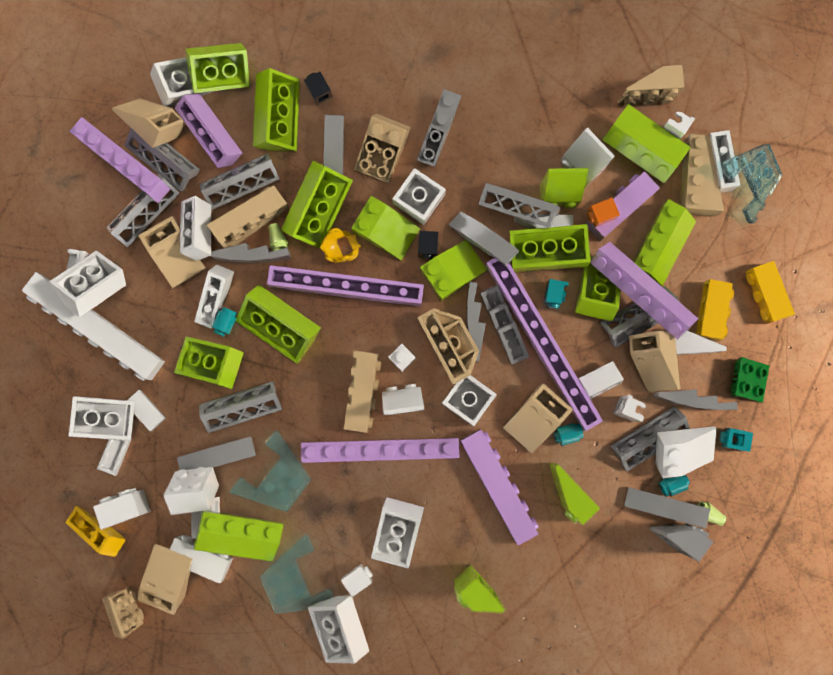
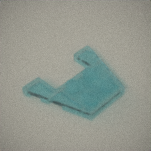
(761, 175)
(283, 482)
(286, 584)

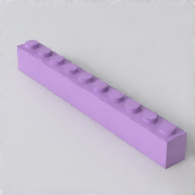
(544, 344)

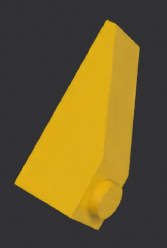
(103, 541)

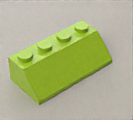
(276, 111)
(646, 143)
(316, 204)
(664, 241)
(550, 248)
(277, 323)
(238, 535)
(476, 593)

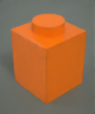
(603, 212)

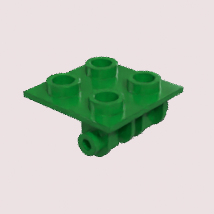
(750, 379)

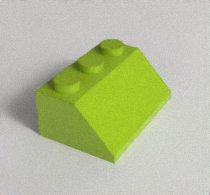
(218, 67)

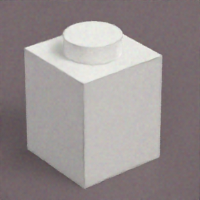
(402, 357)
(357, 579)

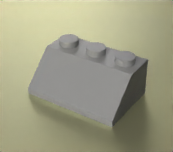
(684, 538)

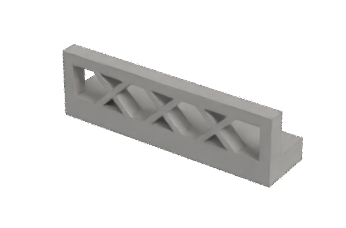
(163, 153)
(236, 175)
(506, 194)
(133, 209)
(629, 326)
(237, 404)
(647, 436)

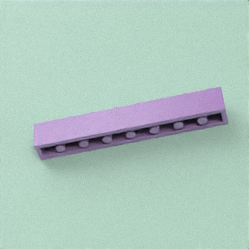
(345, 286)
(379, 450)

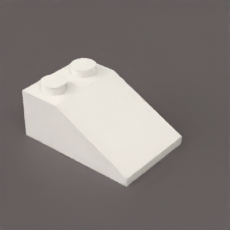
(172, 81)
(588, 153)
(402, 400)
(101, 418)
(684, 450)
(397, 532)

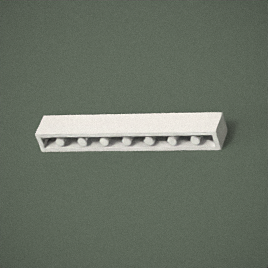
(97, 329)

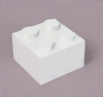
(419, 196)
(469, 399)
(191, 490)
(117, 509)

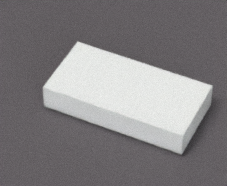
(146, 411)
(113, 456)

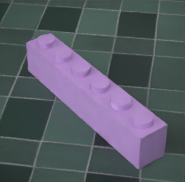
(120, 160)
(643, 290)
(499, 487)

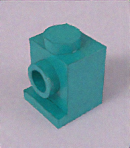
(555, 293)
(742, 442)

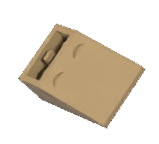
(658, 86)
(151, 121)
(382, 147)
(164, 248)
(656, 360)
(537, 418)
(165, 579)
(123, 611)

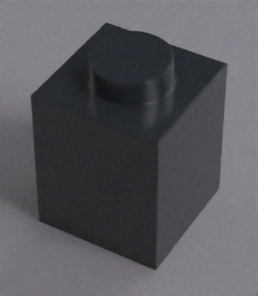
(318, 87)
(427, 244)

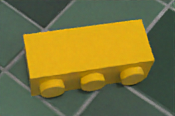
(769, 292)
(714, 310)

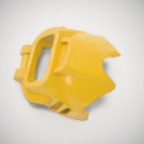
(332, 250)

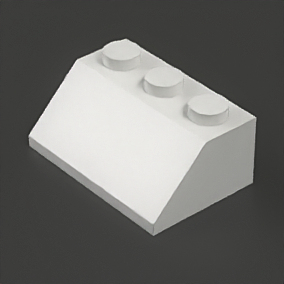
(88, 283)
(339, 630)

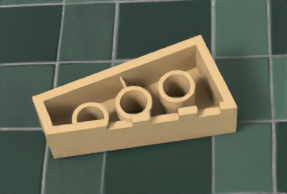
(699, 178)
(248, 217)
(361, 391)

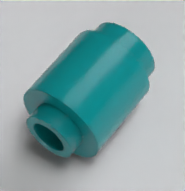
(224, 321)
(568, 434)
(674, 485)

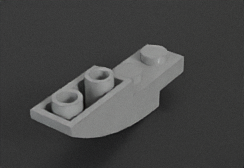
(439, 128)

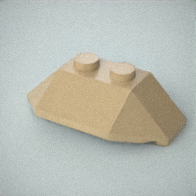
(451, 343)

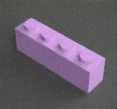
(208, 130)
(627, 201)

